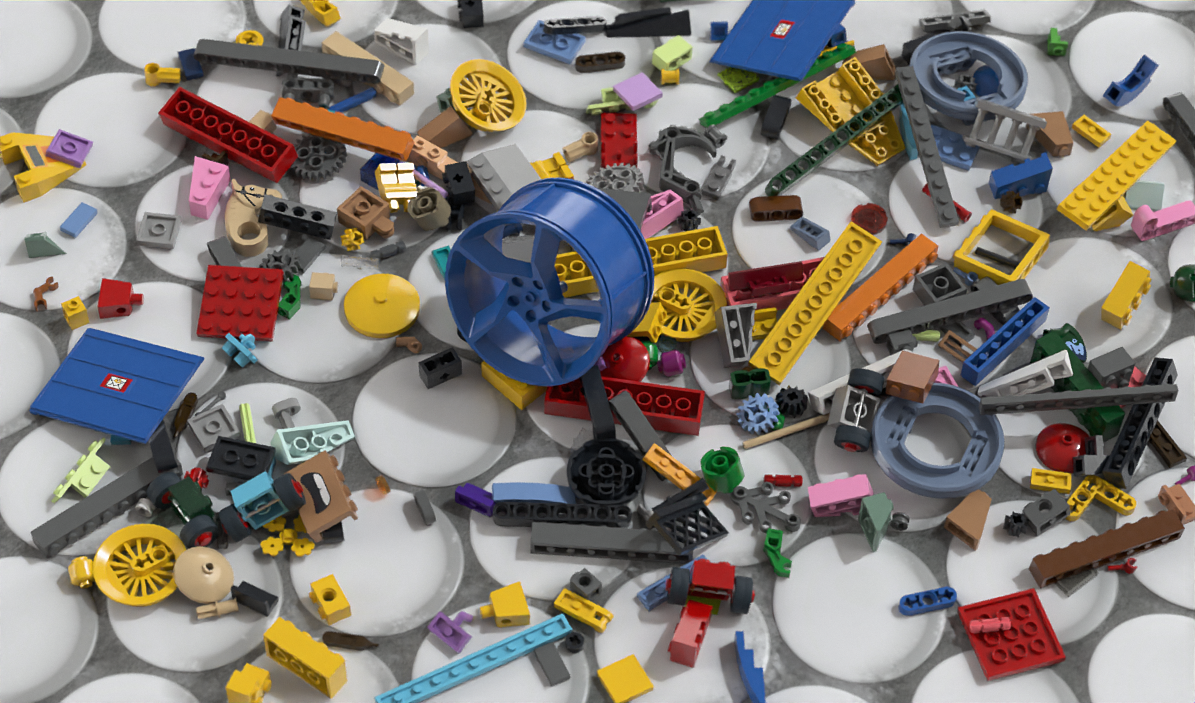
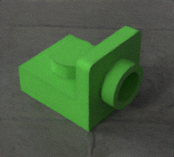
(1054, 45)

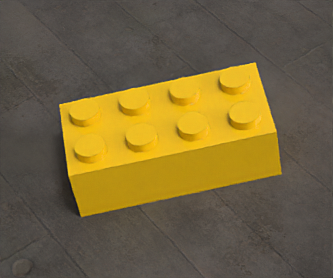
(305, 657)

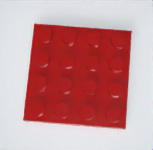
(240, 302)
(1023, 647)

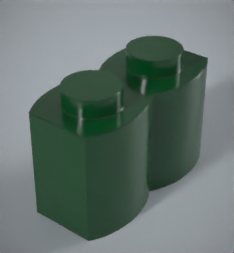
(747, 383)

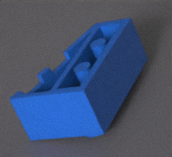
(1024, 178)

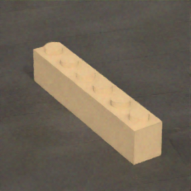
(392, 84)

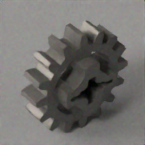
(284, 260)

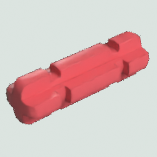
(990, 625)

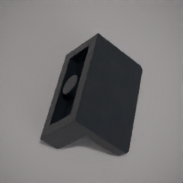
(254, 598)

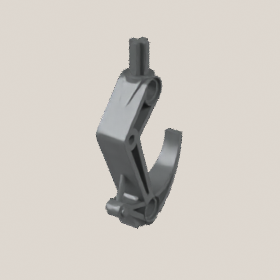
(670, 179)

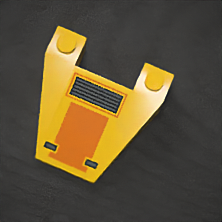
(43, 171)

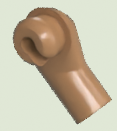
(410, 342)

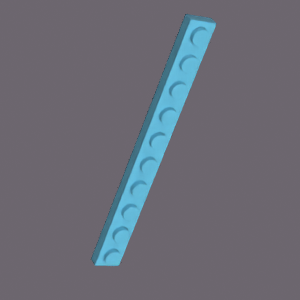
(478, 662)

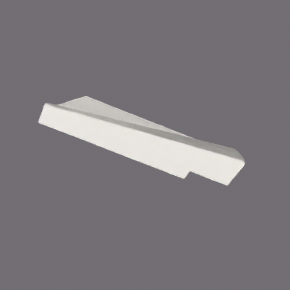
(1030, 378)

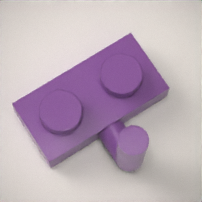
(450, 630)

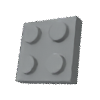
(159, 230)
(212, 424)

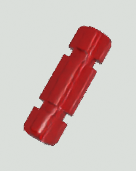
(784, 480)

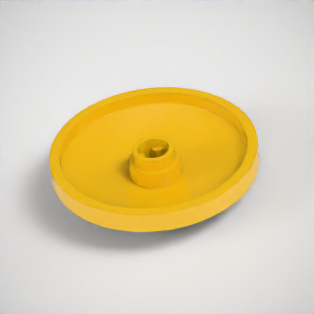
(381, 305)

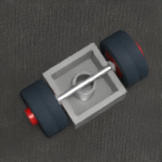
(855, 409)

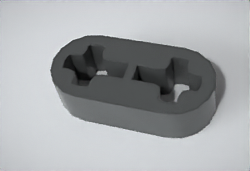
(424, 506)

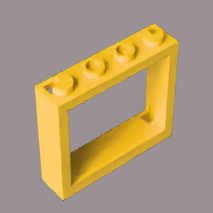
(1010, 225)

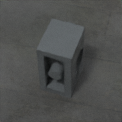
(1041, 521)

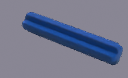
(354, 100)

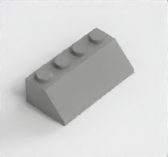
(521, 247)

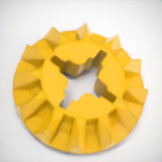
(249, 35)

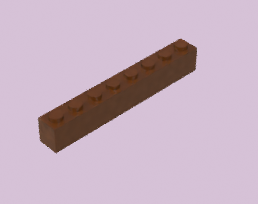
(1107, 547)

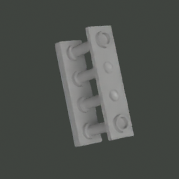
(1001, 112)

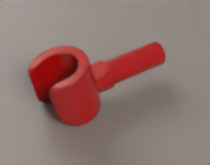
(1126, 567)

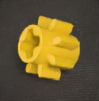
(352, 239)

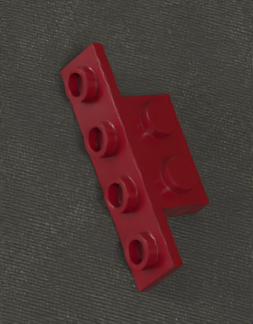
(766, 279)

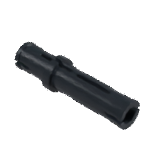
(694, 489)

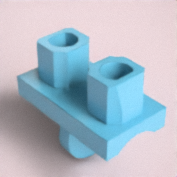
(233, 345)

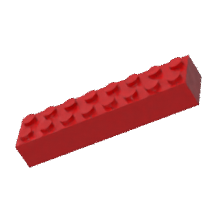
(223, 130)
(662, 405)

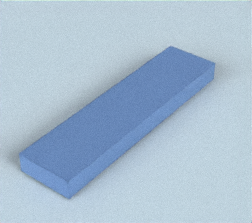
(655, 593)

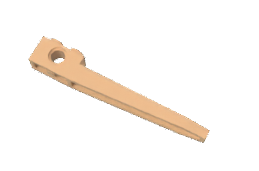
(434, 160)

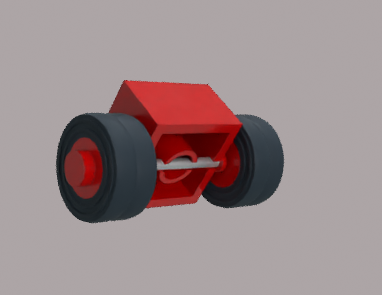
(711, 582)

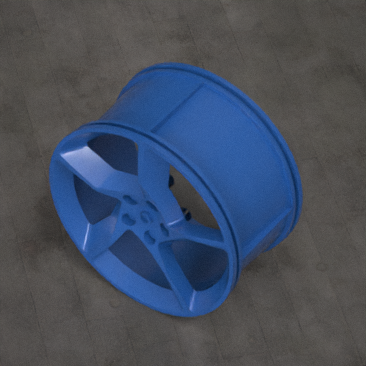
(507, 302)

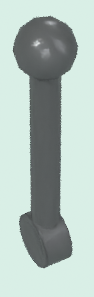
(221, 396)

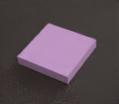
(637, 91)

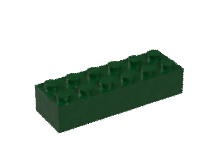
(1096, 420)

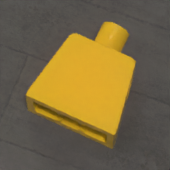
(507, 606)

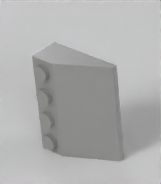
(501, 173)

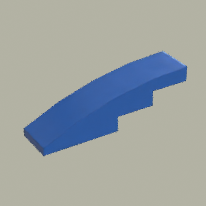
(752, 677)

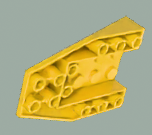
(843, 97)

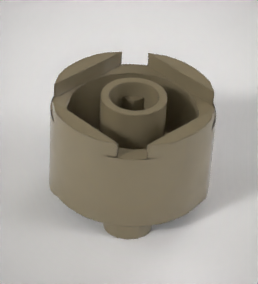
(429, 209)

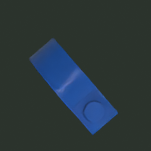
(1129, 88)

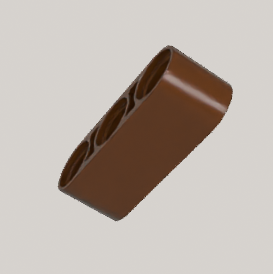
(776, 208)

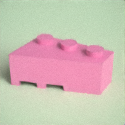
(207, 186)
(665, 209)
(839, 496)

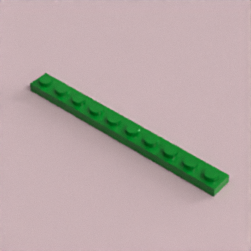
(773, 87)

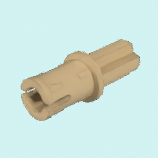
(217, 609)

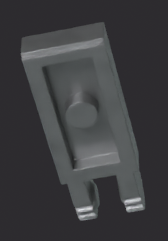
(718, 179)

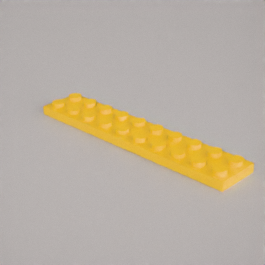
(1116, 175)
(815, 302)

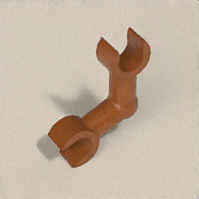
(43, 288)

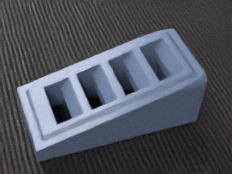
(818, 241)

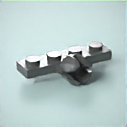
(955, 22)

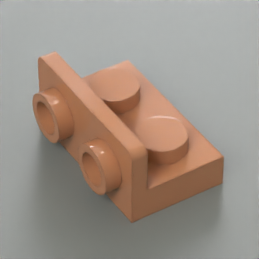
(1179, 501)

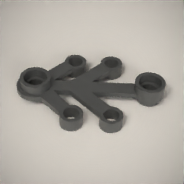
(764, 506)

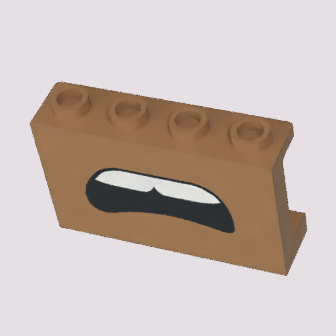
(324, 494)

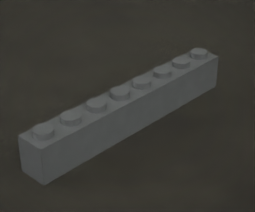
(97, 508)
(604, 543)

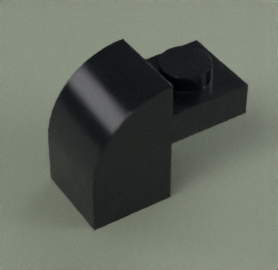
(1093, 461)

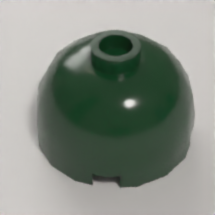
(1184, 282)

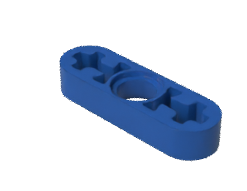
(934, 594)

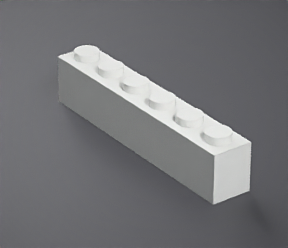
(822, 397)

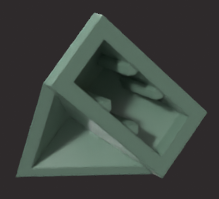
(41, 245)

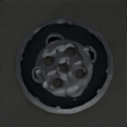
(606, 455)

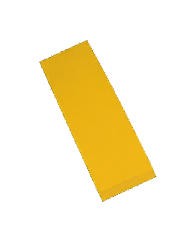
(322, 11)

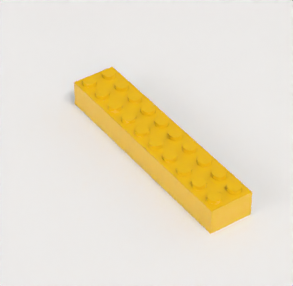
(693, 250)

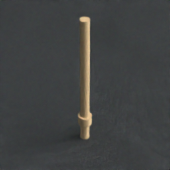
(786, 431)

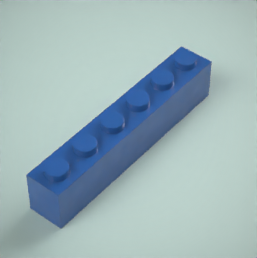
(1004, 341)

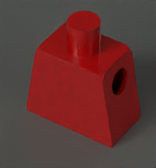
(117, 299)

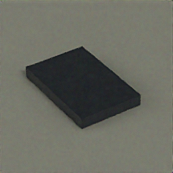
(240, 458)

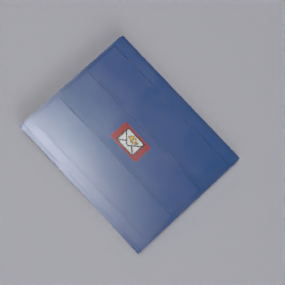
(781, 36)
(116, 385)

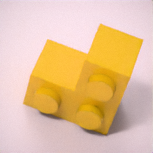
(248, 685)

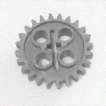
(618, 178)

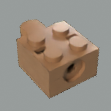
(366, 213)

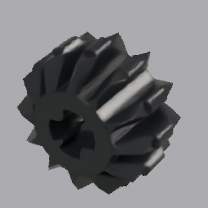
(792, 401)

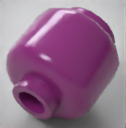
(671, 363)

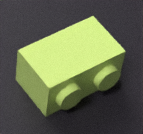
(672, 54)

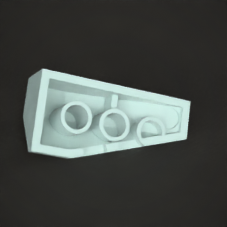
(304, 442)

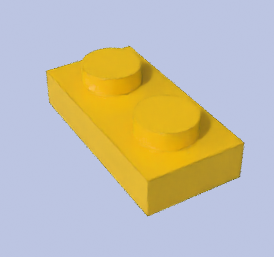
(1091, 131)
(1049, 480)

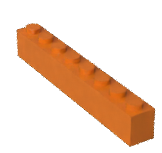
(343, 128)
(881, 287)

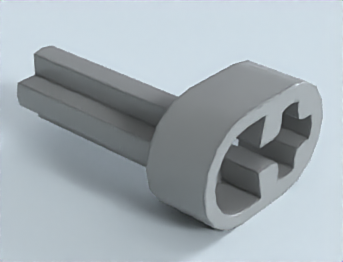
(284, 410)

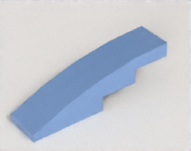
(532, 493)

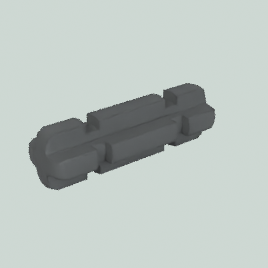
(388, 250)
(222, 538)

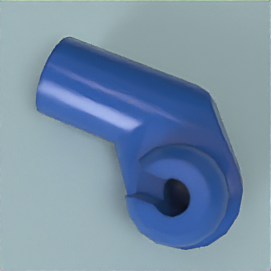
(424, 171)

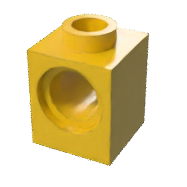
(75, 313)

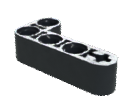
(598, 405)

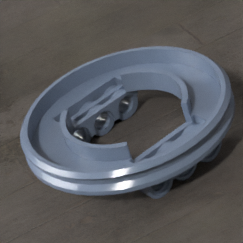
(959, 51)
(979, 463)

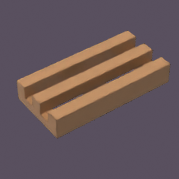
(959, 339)

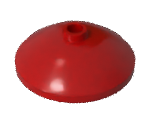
(632, 363)
(1056, 451)

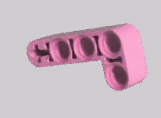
(1153, 224)

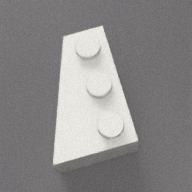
(403, 39)

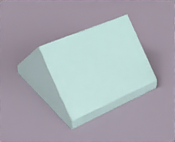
(1145, 193)

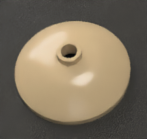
(198, 582)

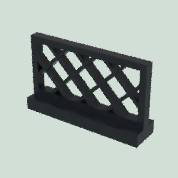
(680, 512)

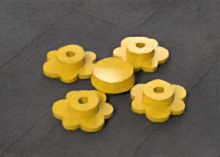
(287, 537)

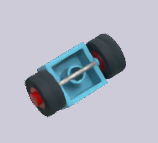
(259, 503)

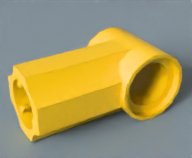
(155, 74)

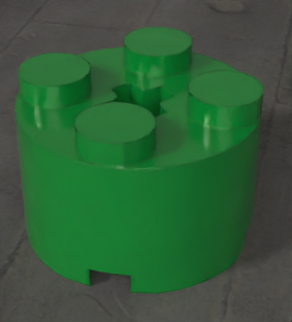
(722, 469)

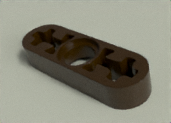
(594, 67)

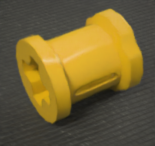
(669, 76)

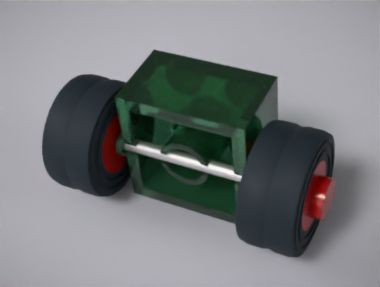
(189, 506)

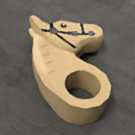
(242, 218)

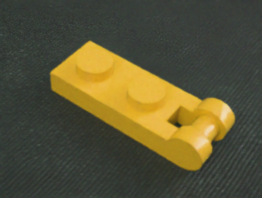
(583, 610)

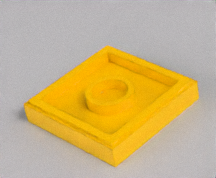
(625, 680)

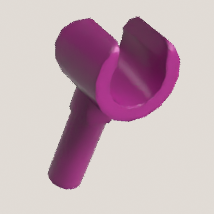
(1191, 476)

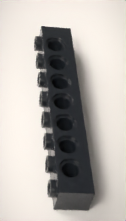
(1138, 428)

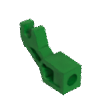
(294, 288)
(773, 553)

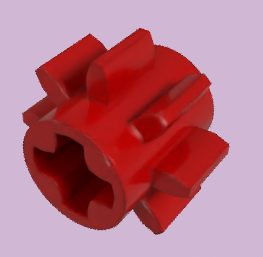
(199, 475)

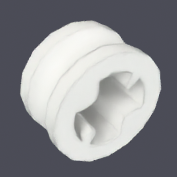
(145, 507)

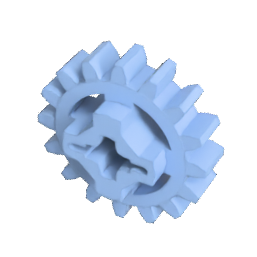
(758, 413)

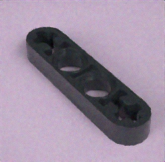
(574, 25)

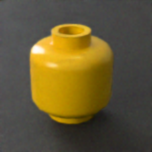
(81, 572)

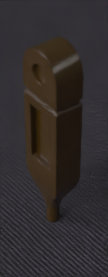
(185, 412)
(347, 641)

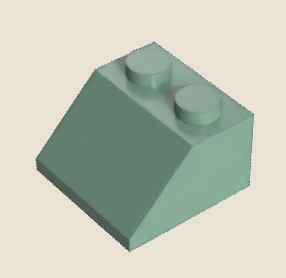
(875, 518)

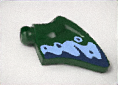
(1072, 339)

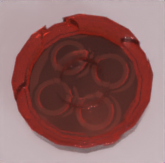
(870, 218)

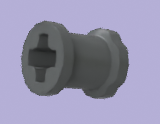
(715, 136)

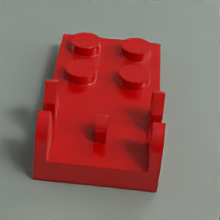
(619, 139)

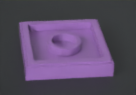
(69, 148)

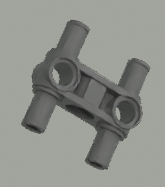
(308, 90)

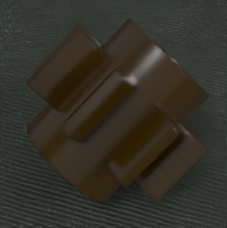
(1011, 202)

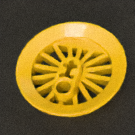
(484, 100)
(685, 308)
(141, 567)

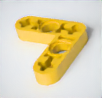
(1097, 491)

